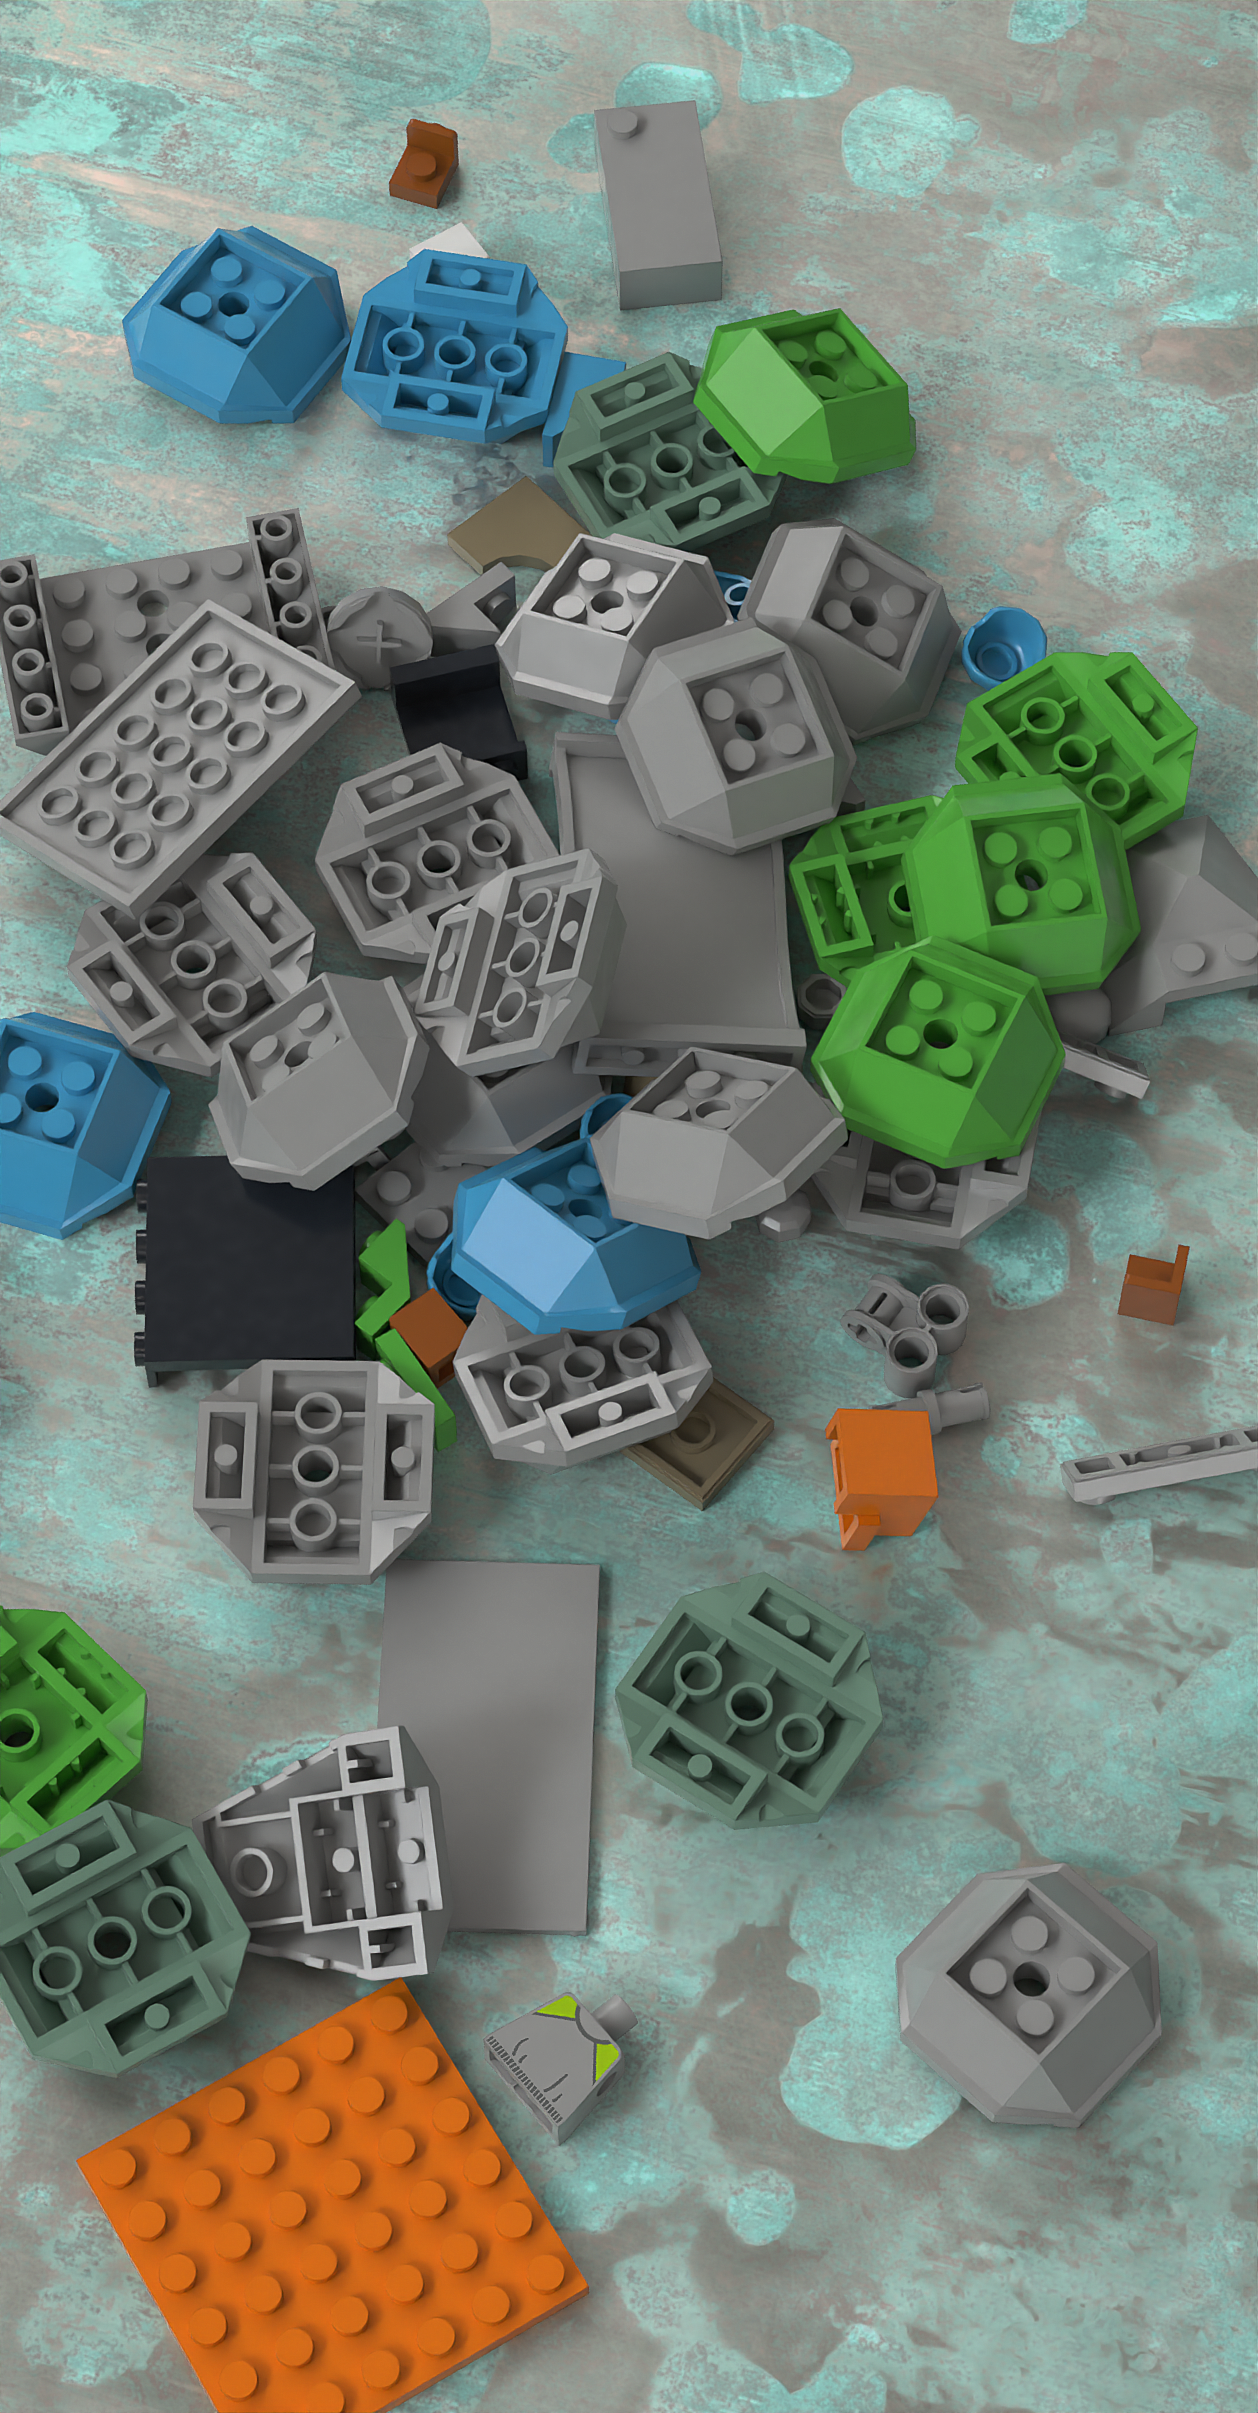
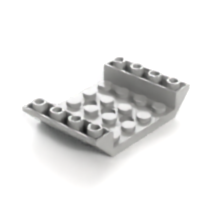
(83, 631)

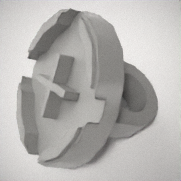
(376, 632)

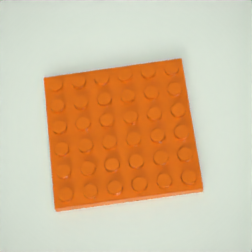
(333, 2220)

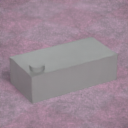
(658, 205)

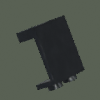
(458, 704)

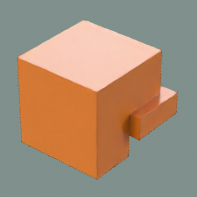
(881, 1473)

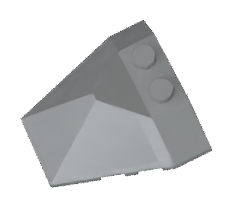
(1195, 924)
(340, 1858)

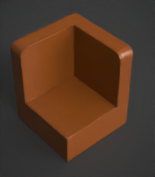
(1153, 1287)
(431, 1334)

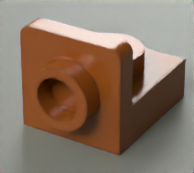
(425, 164)

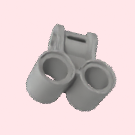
(900, 1328)

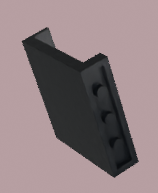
(242, 1268)

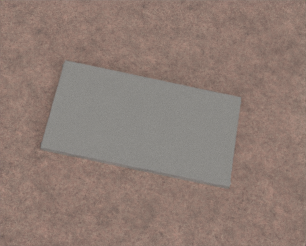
(500, 1700)

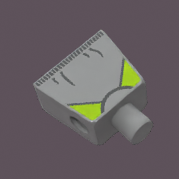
(561, 2059)

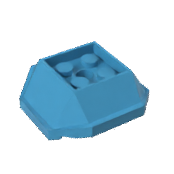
(240, 329)
(456, 349)
(93, 1143)
(553, 1256)

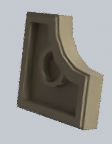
(516, 529)

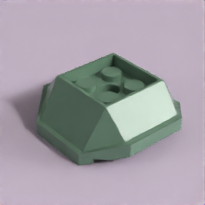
(629, 438)
(762, 1650)
(125, 1877)

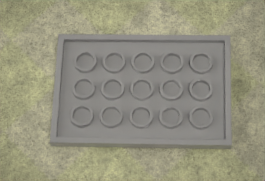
(173, 757)

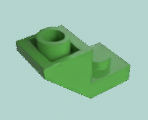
(386, 1274)

